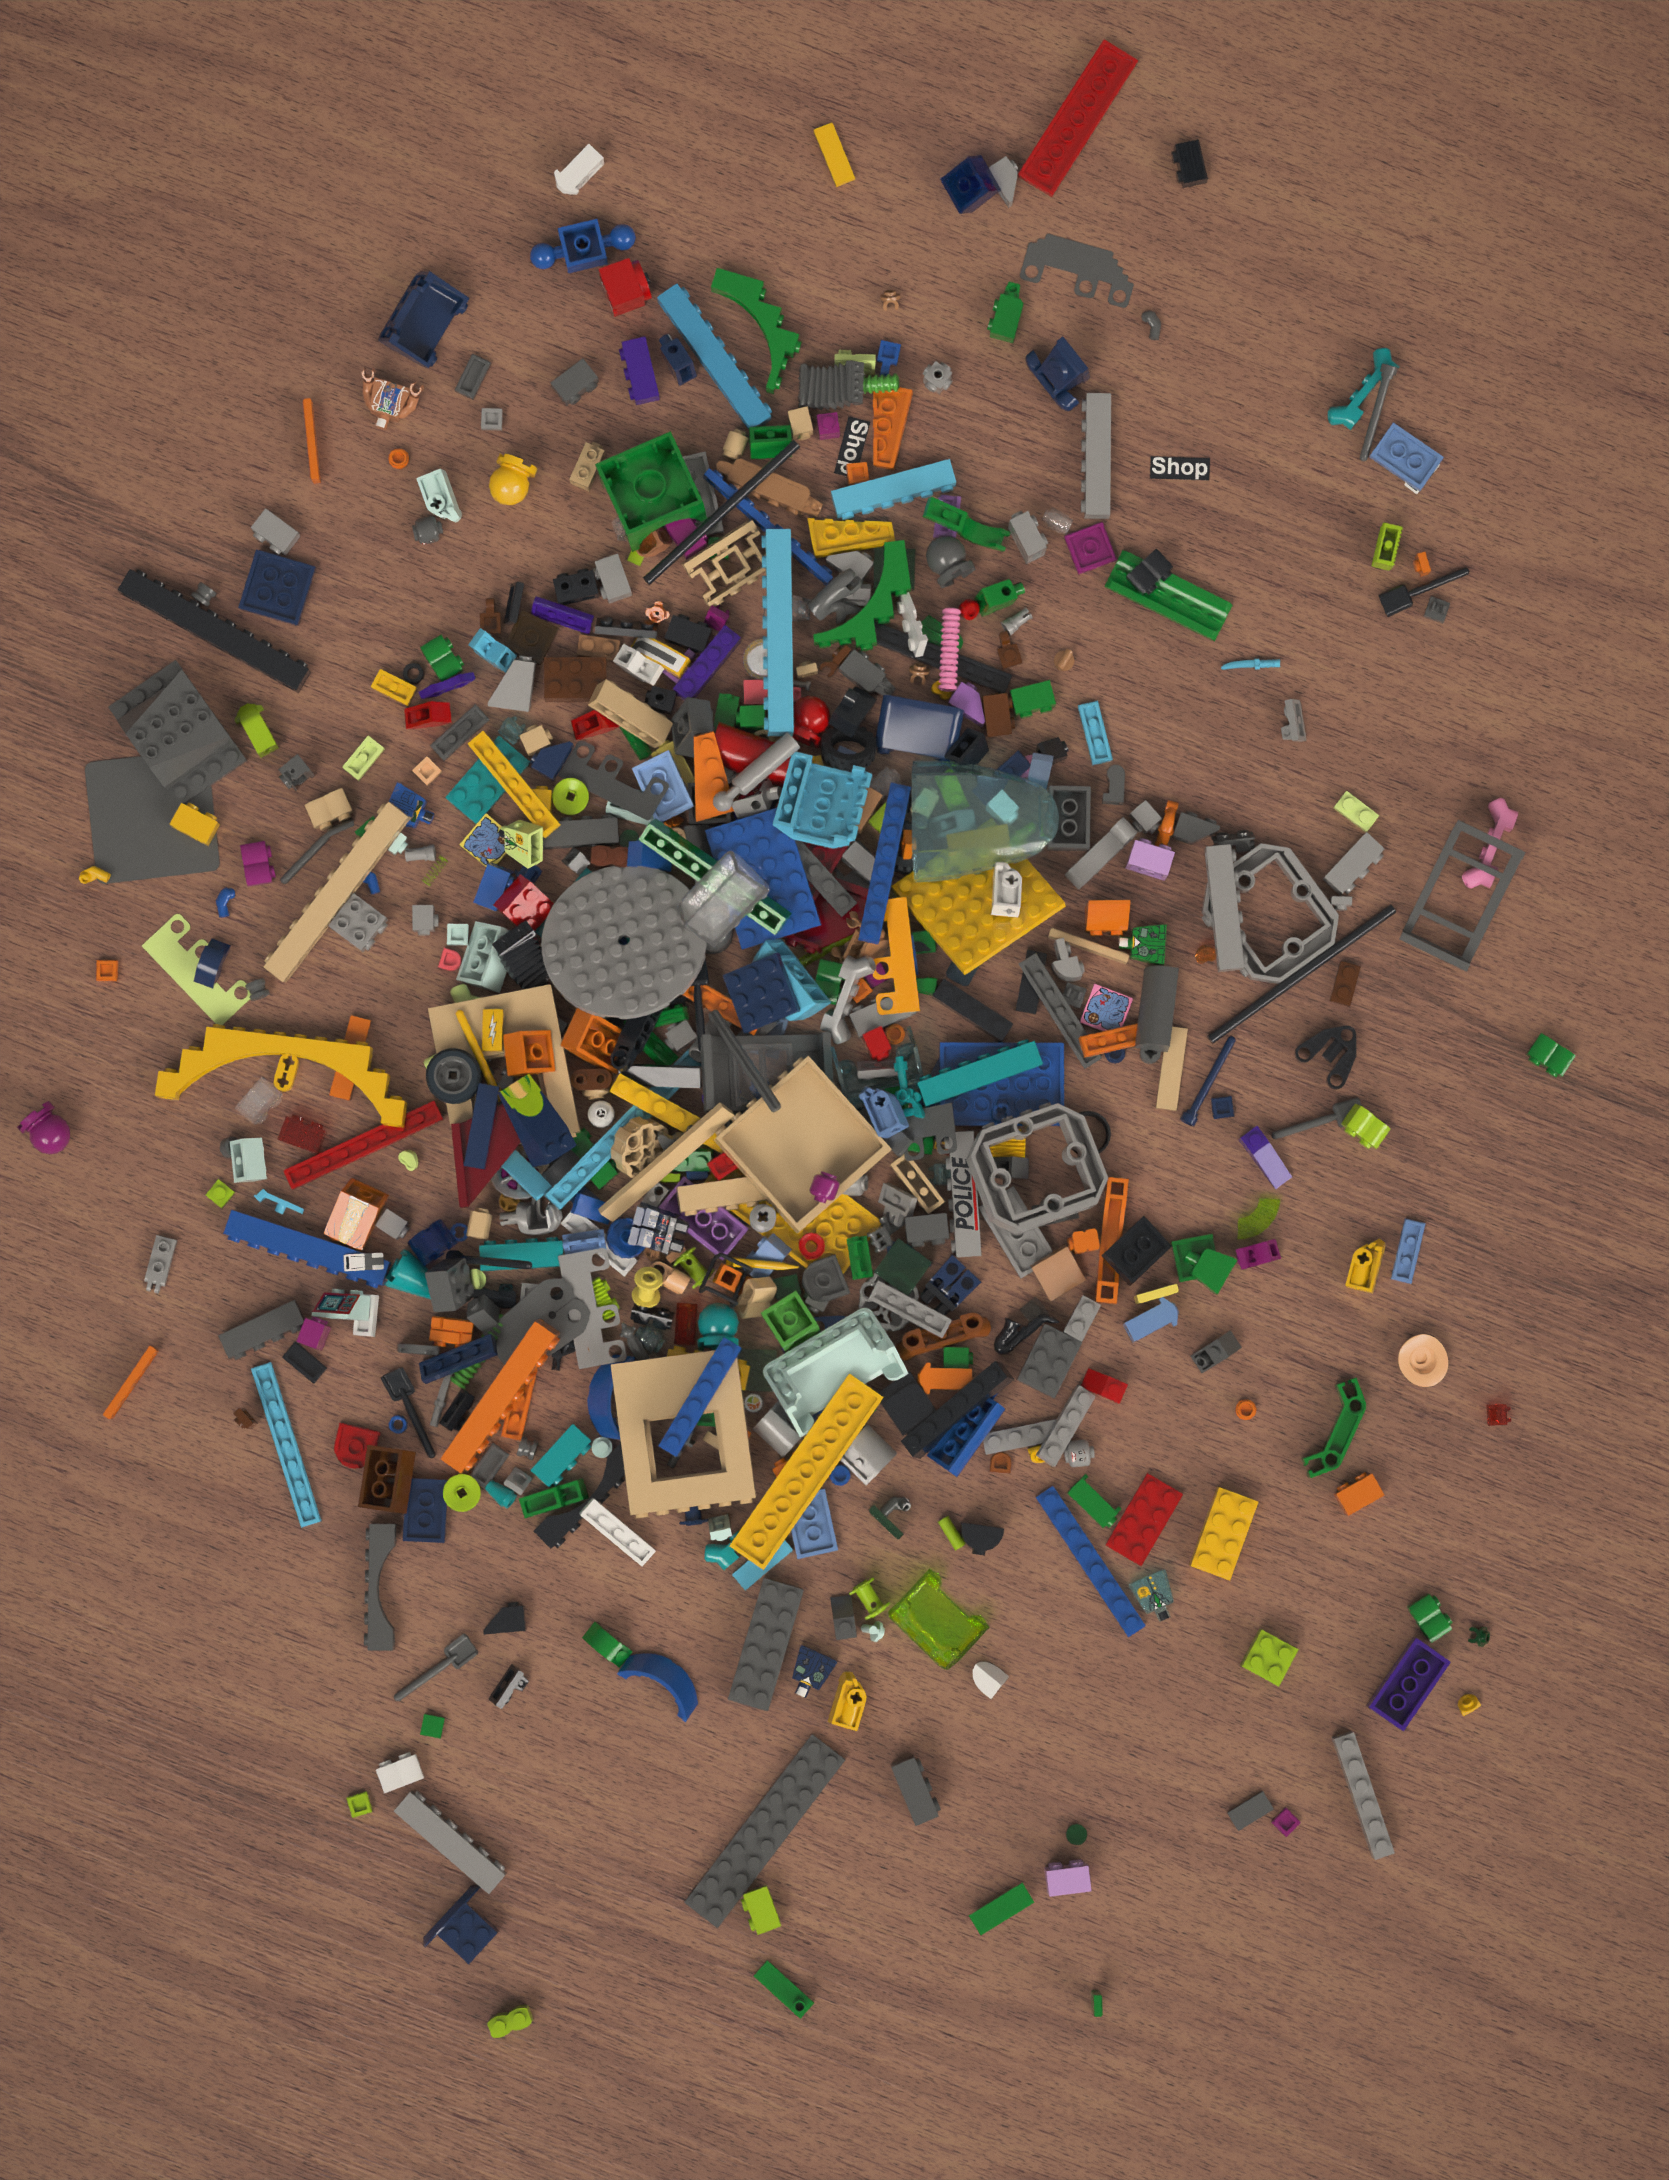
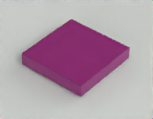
(1090, 548)

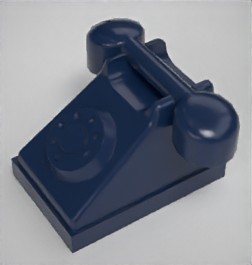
(1063, 370)

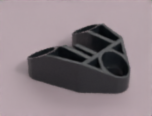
(1344, 1064)

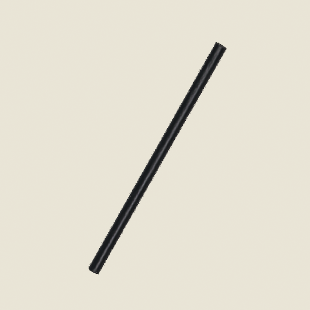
(1301, 974)

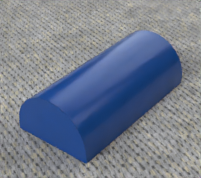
(965, 1437)

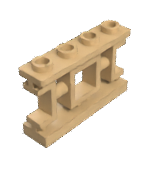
(720, 548)

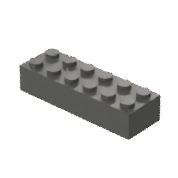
(765, 1644)

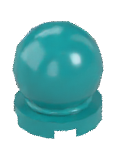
(715, 1323)

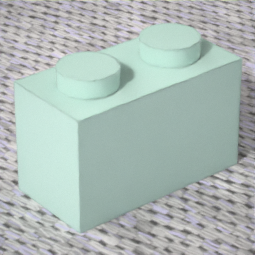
(248, 1160)

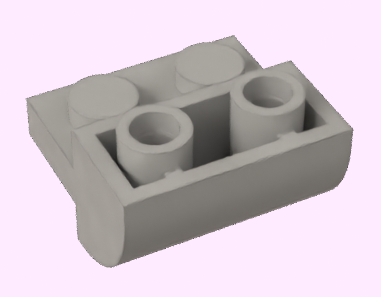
(1066, 968)
(777, 1430)
(868, 1455)

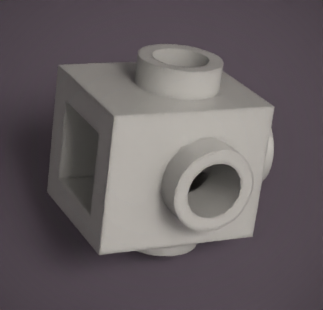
(937, 384)

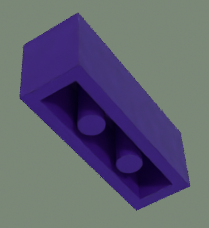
(639, 371)

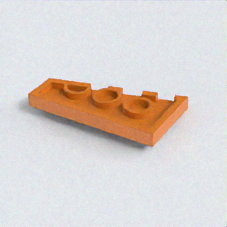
(889, 424)
(708, 776)

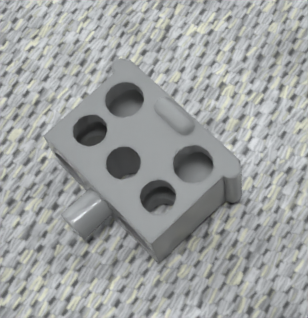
(652, 1198)

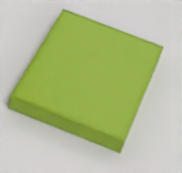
(635, 558)

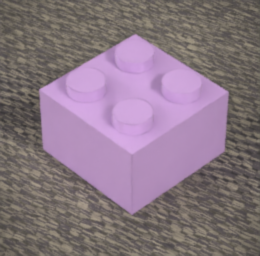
(1150, 859)
(1067, 1878)

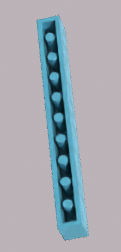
(779, 632)

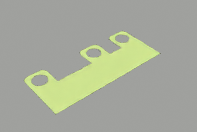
(182, 967)

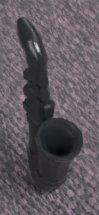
(1010, 1337)

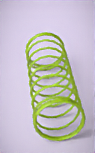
(440, 857)

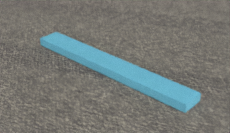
(286, 1444)

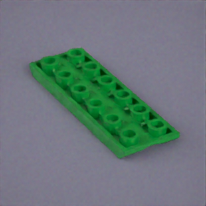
(1173, 599)

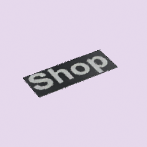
(852, 444)
(1180, 468)

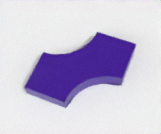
(442, 687)

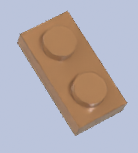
(598, 647)

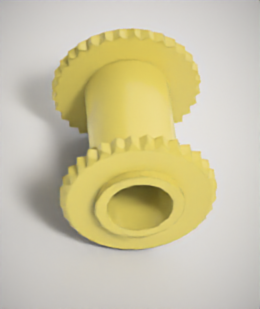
(646, 1291)

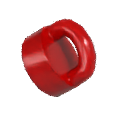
(969, 609)

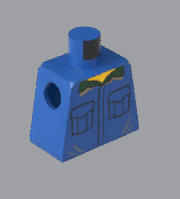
(412, 805)

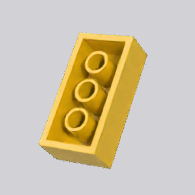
(1223, 1533)

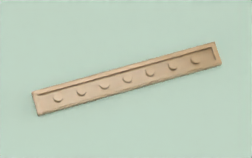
(666, 1162)

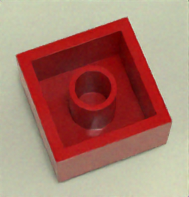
(524, 902)

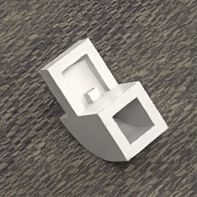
(637, 665)

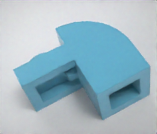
(492, 651)

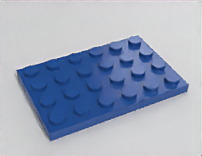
(778, 863)
(1019, 1091)

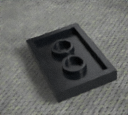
(1136, 1250)

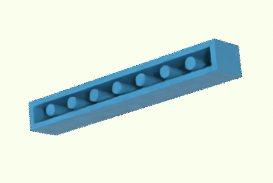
(713, 357)

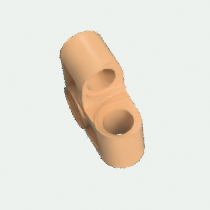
(673, 1278)

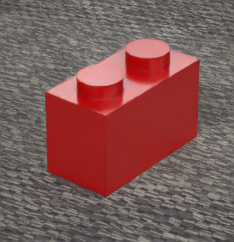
(877, 1044)

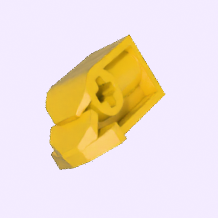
(1364, 1276)
(846, 1711)

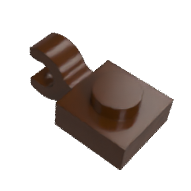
(490, 620)
(1008, 654)
(839, 655)

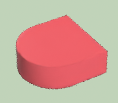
(450, 960)

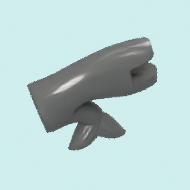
(828, 598)

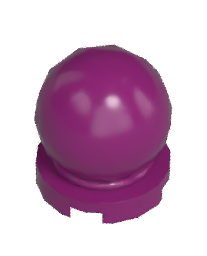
(46, 1130)

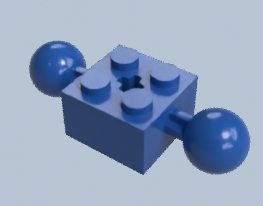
(577, 259)

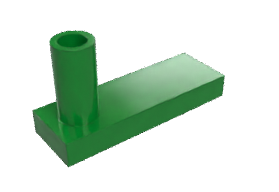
(783, 1989)

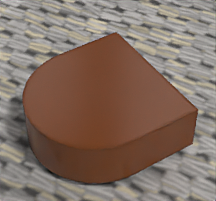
(1000, 1463)

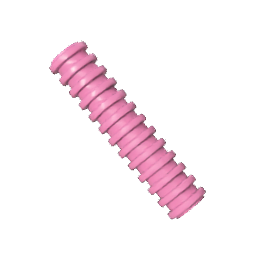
(949, 649)

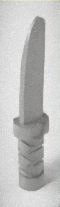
(439, 1403)

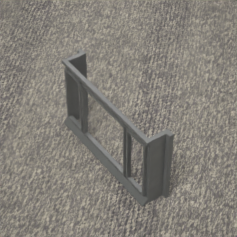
(1476, 936)

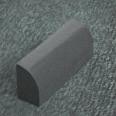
(1156, 1008)

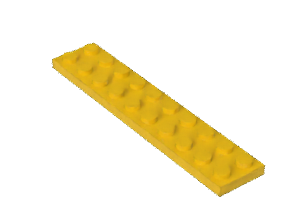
(806, 1471)

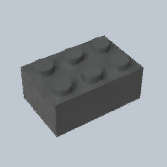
(1074, 818)
(1049, 1361)
(915, 1789)

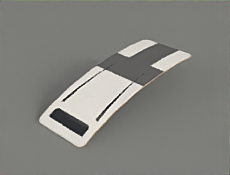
(365, 1261)

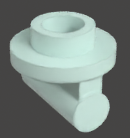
(876, 1631)

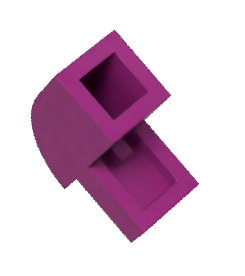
(1258, 1254)

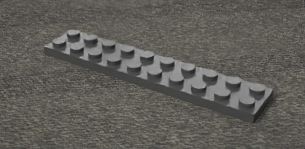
(764, 1831)

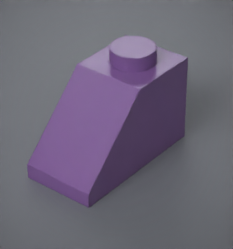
(969, 700)

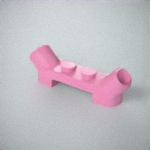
(1504, 820)

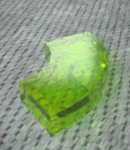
(1259, 1219)

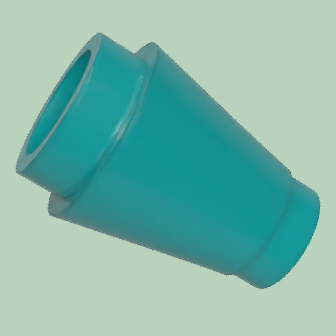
(501, 1494)

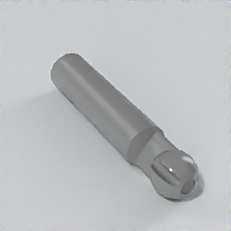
(757, 771)

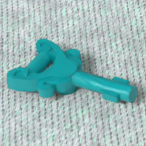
(906, 1094)

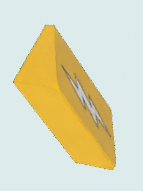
(492, 1030)

